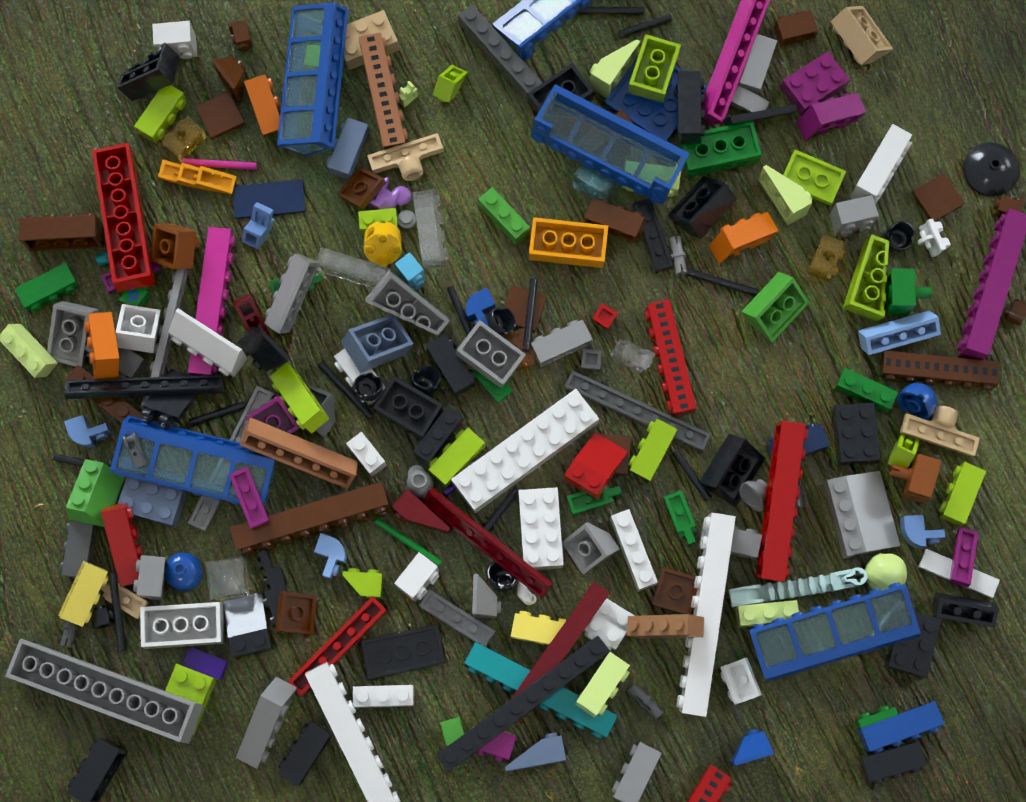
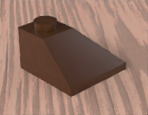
(232, 75)

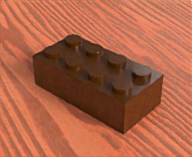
(61, 232)

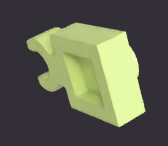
(407, 94)

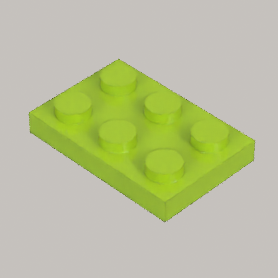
(815, 176)

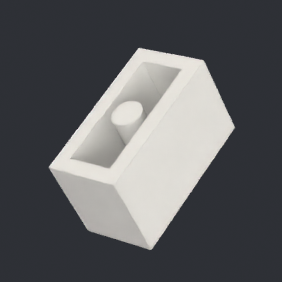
(366, 454)

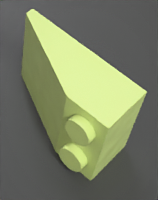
(612, 68)
(785, 194)

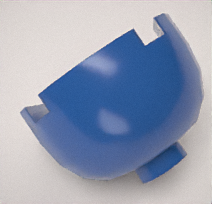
(918, 400)
(183, 571)

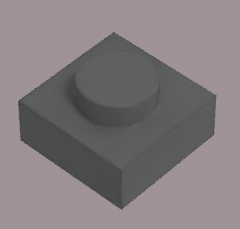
(591, 360)

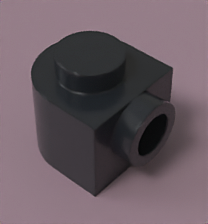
(102, 617)

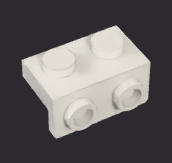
(740, 681)

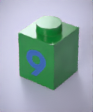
(136, 297)

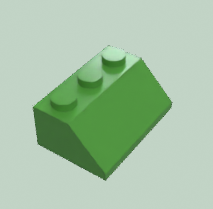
(775, 306)
(92, 492)

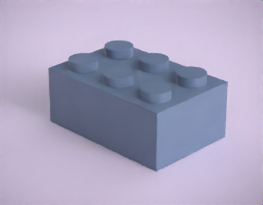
(376, 342)
(153, 502)

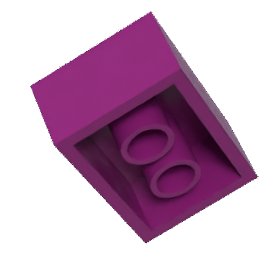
(814, 82)

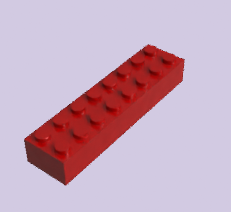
(123, 217)
(781, 500)

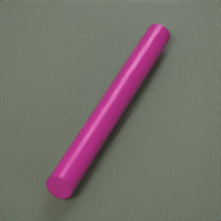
(220, 164)

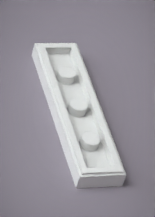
(941, 566)

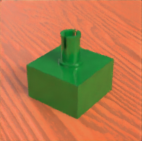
(902, 293)

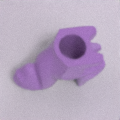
(385, 199)

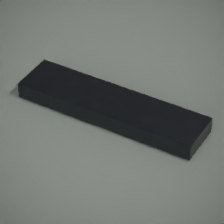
(760, 115)
(654, 237)

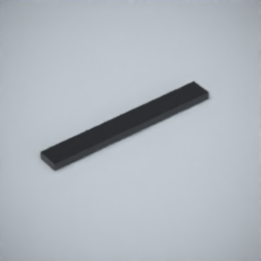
(144, 386)

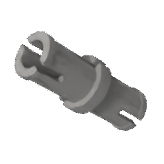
(678, 255)

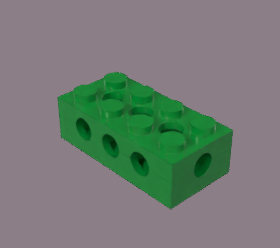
(730, 156)

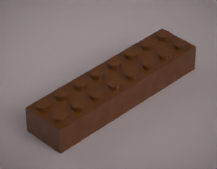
(311, 519)

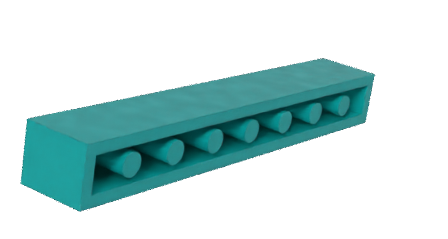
(512, 675)

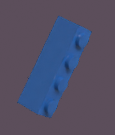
(904, 725)

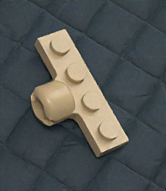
(406, 157)
(941, 431)

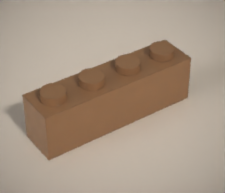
(665, 626)

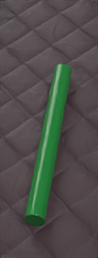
(407, 541)

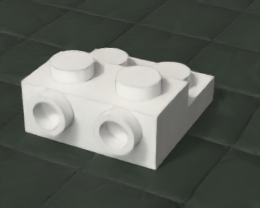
(608, 624)

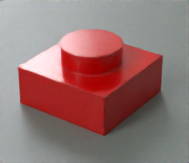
(605, 316)

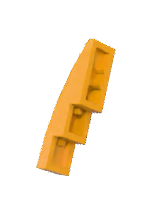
(197, 177)

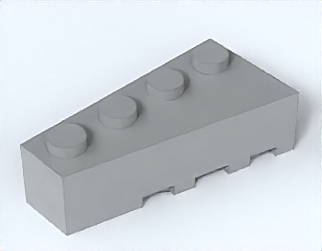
(403, 301)
(266, 722)

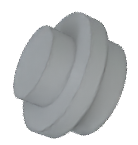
(406, 219)

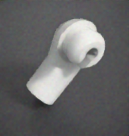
(525, 595)

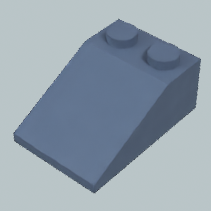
(543, 752)

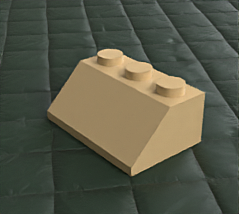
(861, 35)

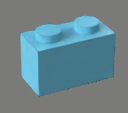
(410, 271)

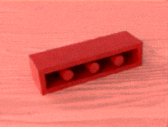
(122, 541)

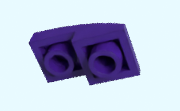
(205, 663)

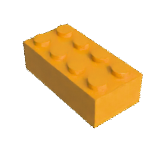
(568, 242)

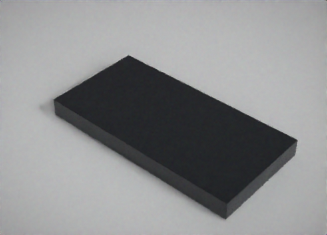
(402, 651)

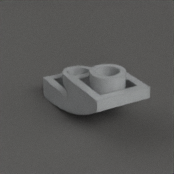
(748, 100)

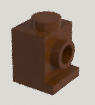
(240, 35)
(1004, 203)

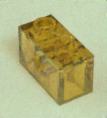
(180, 147)
(827, 247)

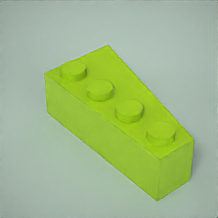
(867, 286)

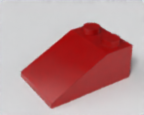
(595, 466)

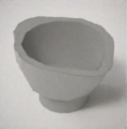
(419, 481)
(754, 494)

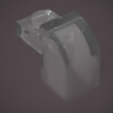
(632, 356)

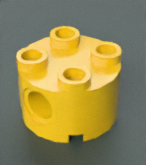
(382, 243)

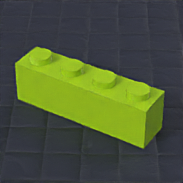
(299, 398)

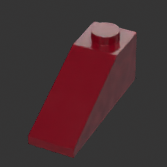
(250, 314)
(415, 512)

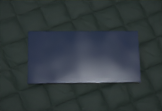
(281, 196)

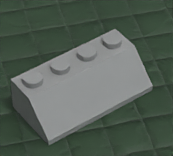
(291, 293)

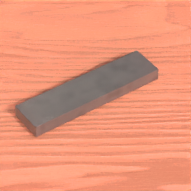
(456, 618)

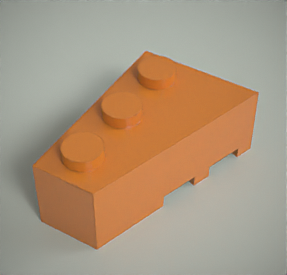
(264, 103)
(742, 236)
(103, 345)

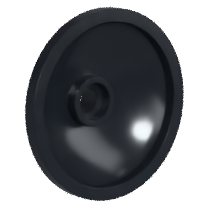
(984, 176)

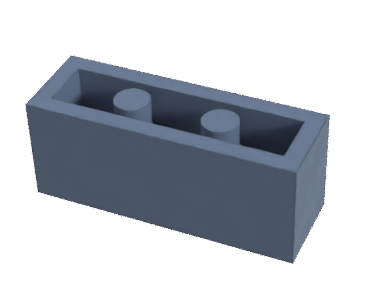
(348, 148)

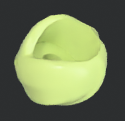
(885, 570)

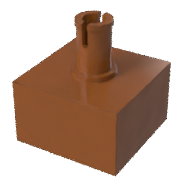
(173, 246)
(918, 478)

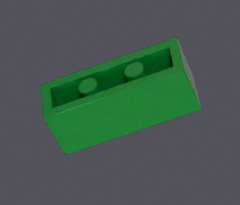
(47, 288)
(865, 390)

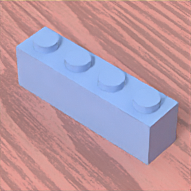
(899, 332)

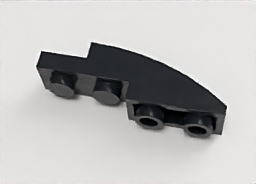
(276, 580)

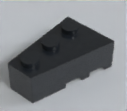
(150, 75)

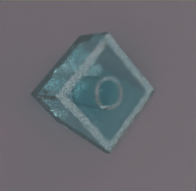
(593, 183)

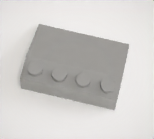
(861, 514)

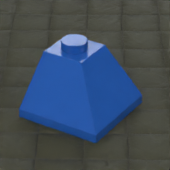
(751, 747)

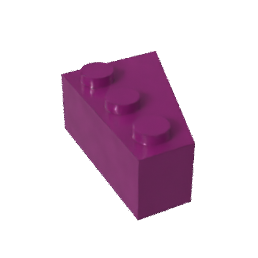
(830, 114)

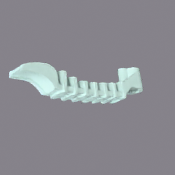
(789, 589)

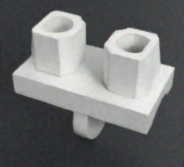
(931, 238)

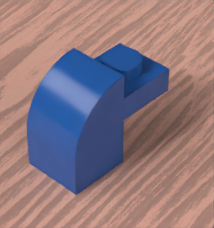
(478, 305)

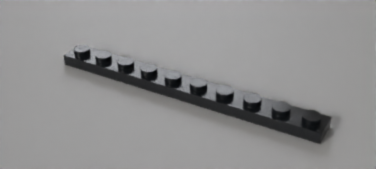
(522, 704)

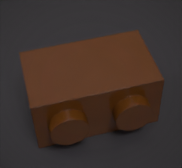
(795, 28)

